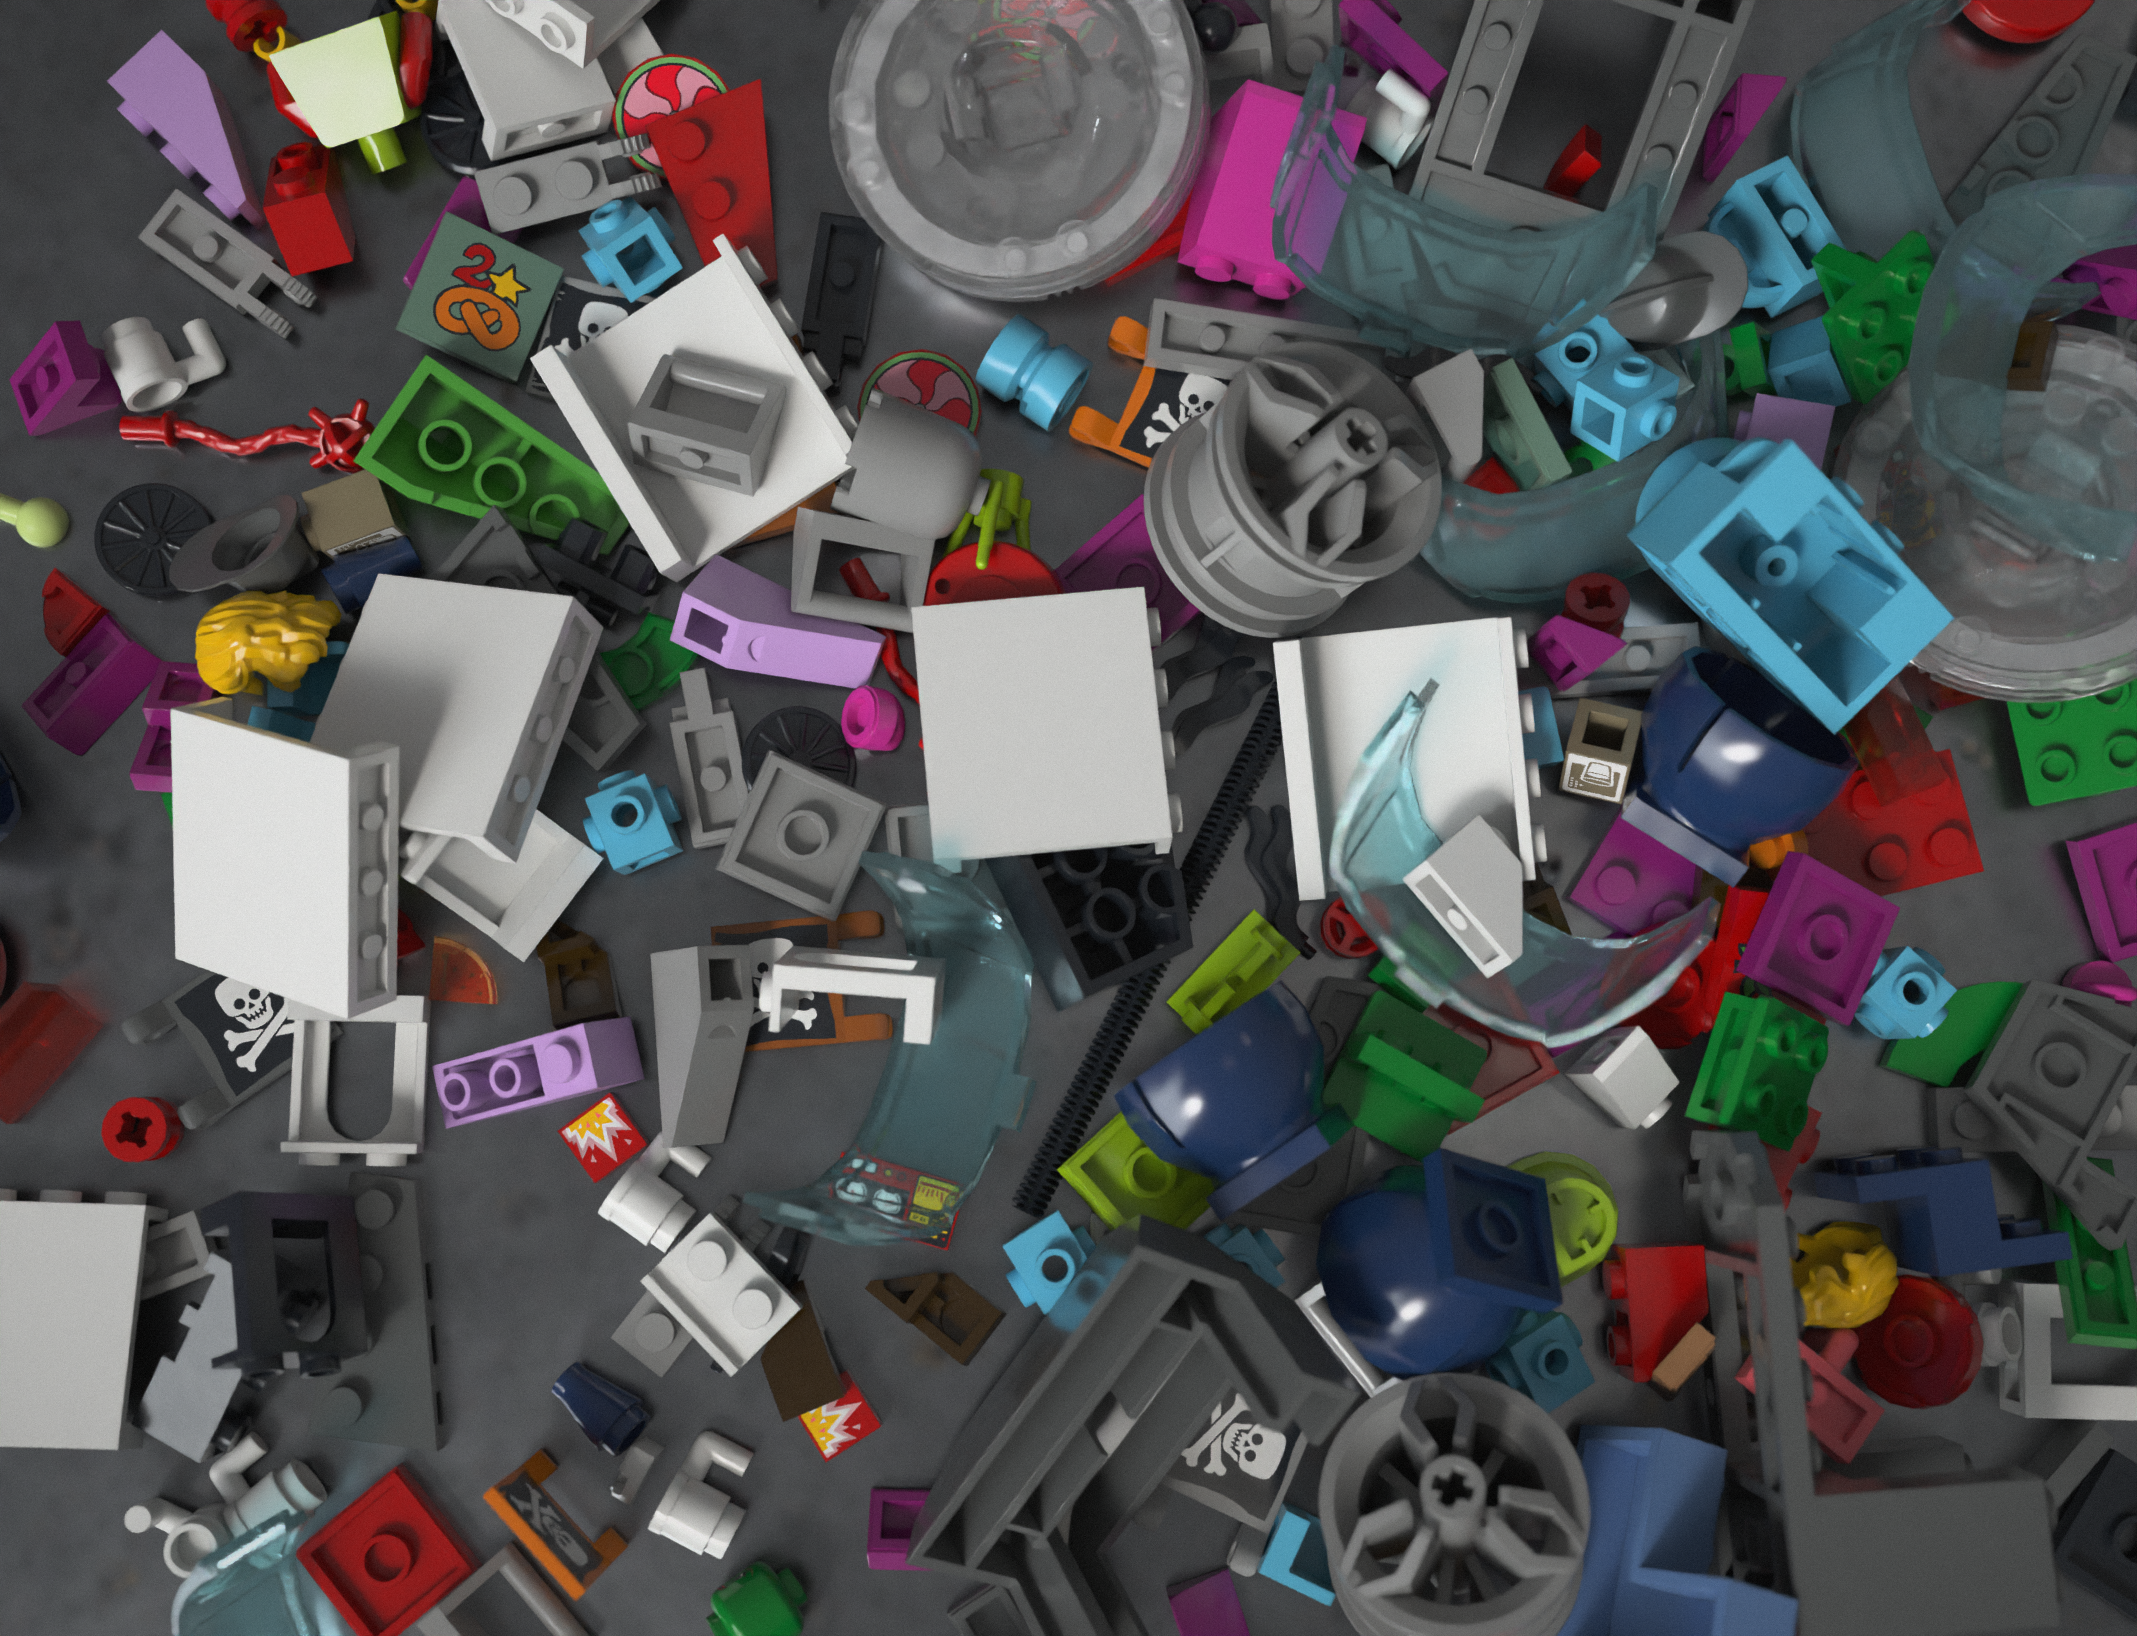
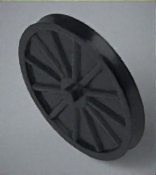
(454, 129)
(143, 533)
(804, 737)

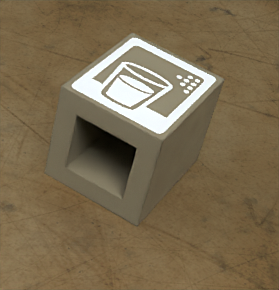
(352, 514)
(1600, 750)

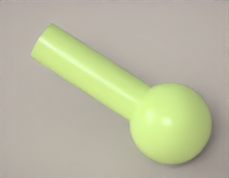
(38, 520)

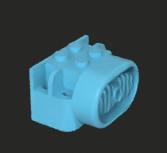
(1786, 571)

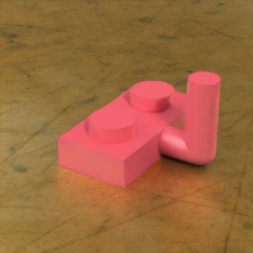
(1839, 1410)

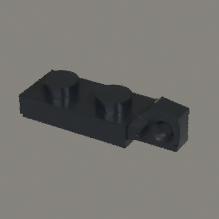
(840, 291)

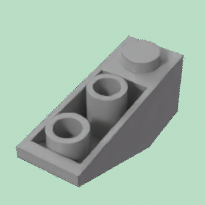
(700, 1037)

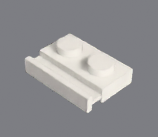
(721, 1293)

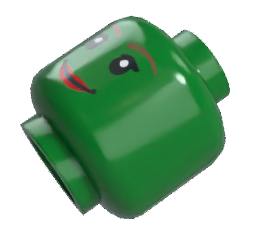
(758, 1604)

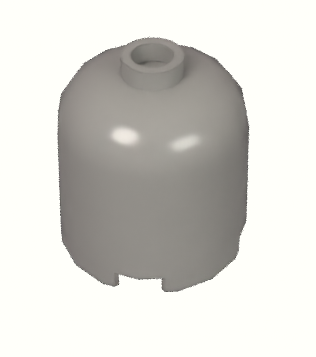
(911, 470)

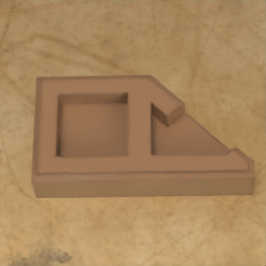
(1682, 1362)

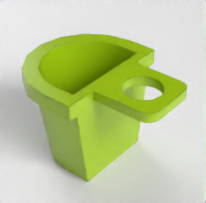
(1580, 1210)

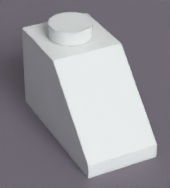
(1475, 894)
(1625, 1077)

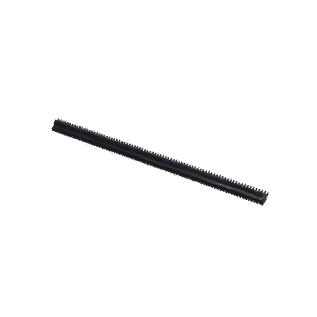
(1136, 990)

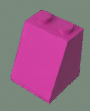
(1230, 202)

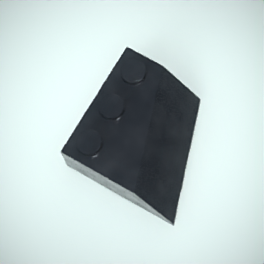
(1095, 914)

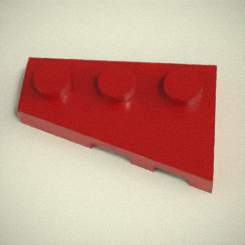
(721, 173)

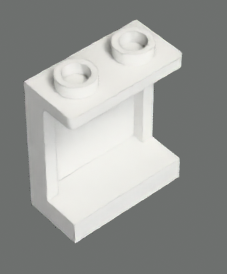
(522, 86)
(501, 898)

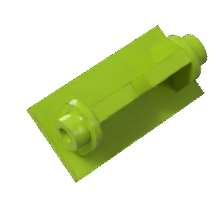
(1233, 973)

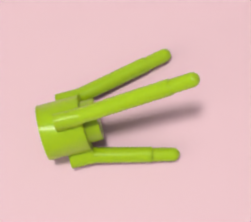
(999, 509)

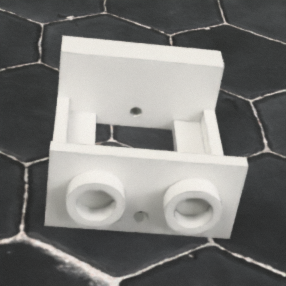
(858, 973)
(309, 1121)
(2027, 1381)

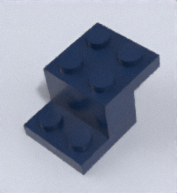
(1941, 1211)

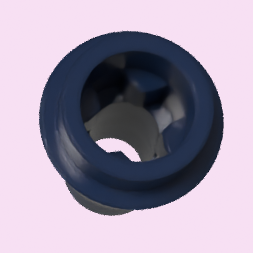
(356, 571)
(602, 1410)

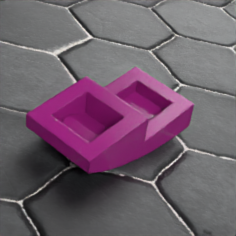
(172, 687)

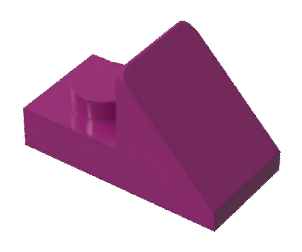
(63, 380)

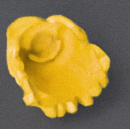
(262, 634)
(1844, 1274)

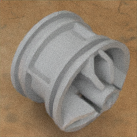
(1292, 490)
(1455, 1517)

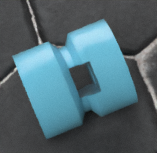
(1032, 371)

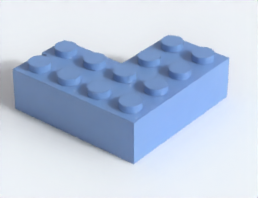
(1653, 1543)

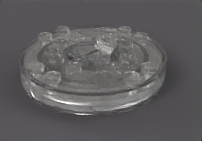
(1019, 135)
(2023, 612)

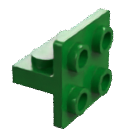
(1873, 309)
(2077, 745)
(1759, 1069)
(1405, 1077)

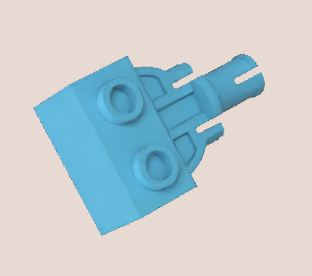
(1777, 233)

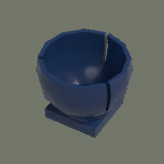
(1729, 763)
(1239, 1100)
(1438, 1262)

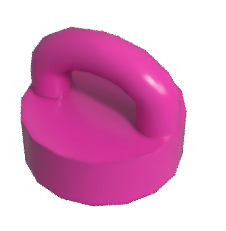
(873, 719)
(2103, 980)

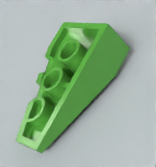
(469, 453)

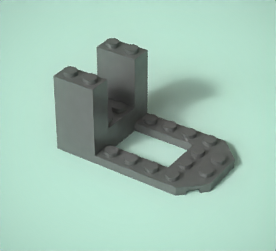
(1660, 146)
(1867, 1546)

